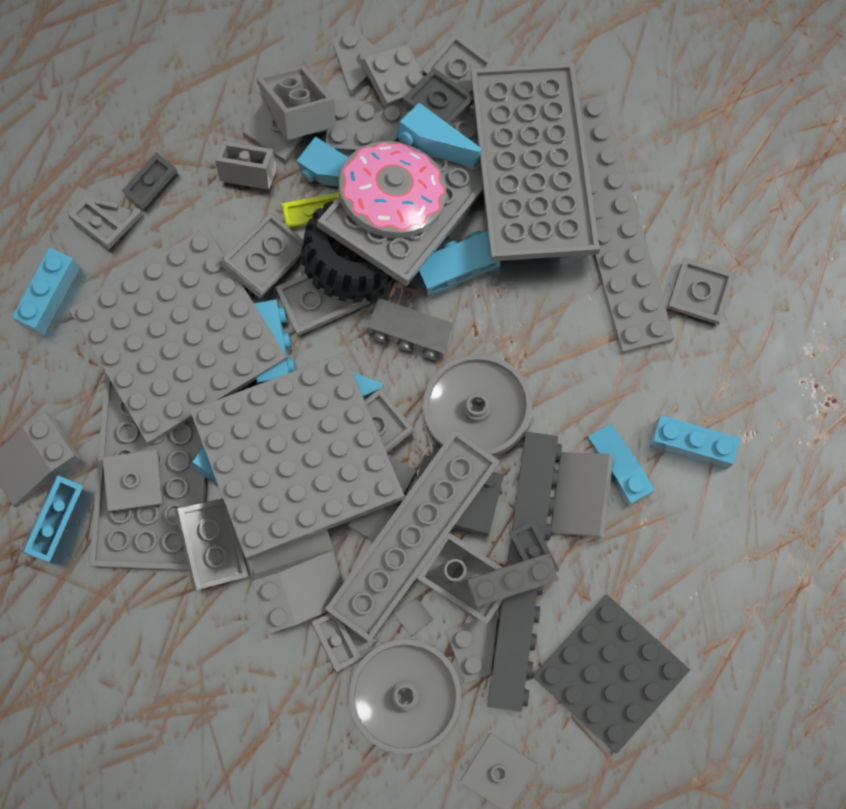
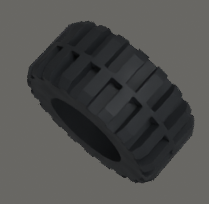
(336, 274)

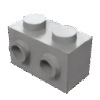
(246, 165)

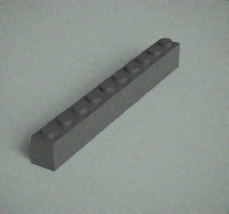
(520, 610)

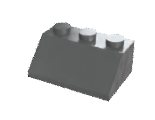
(480, 512)

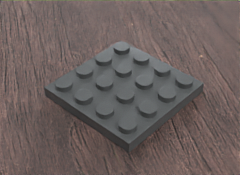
(611, 673)

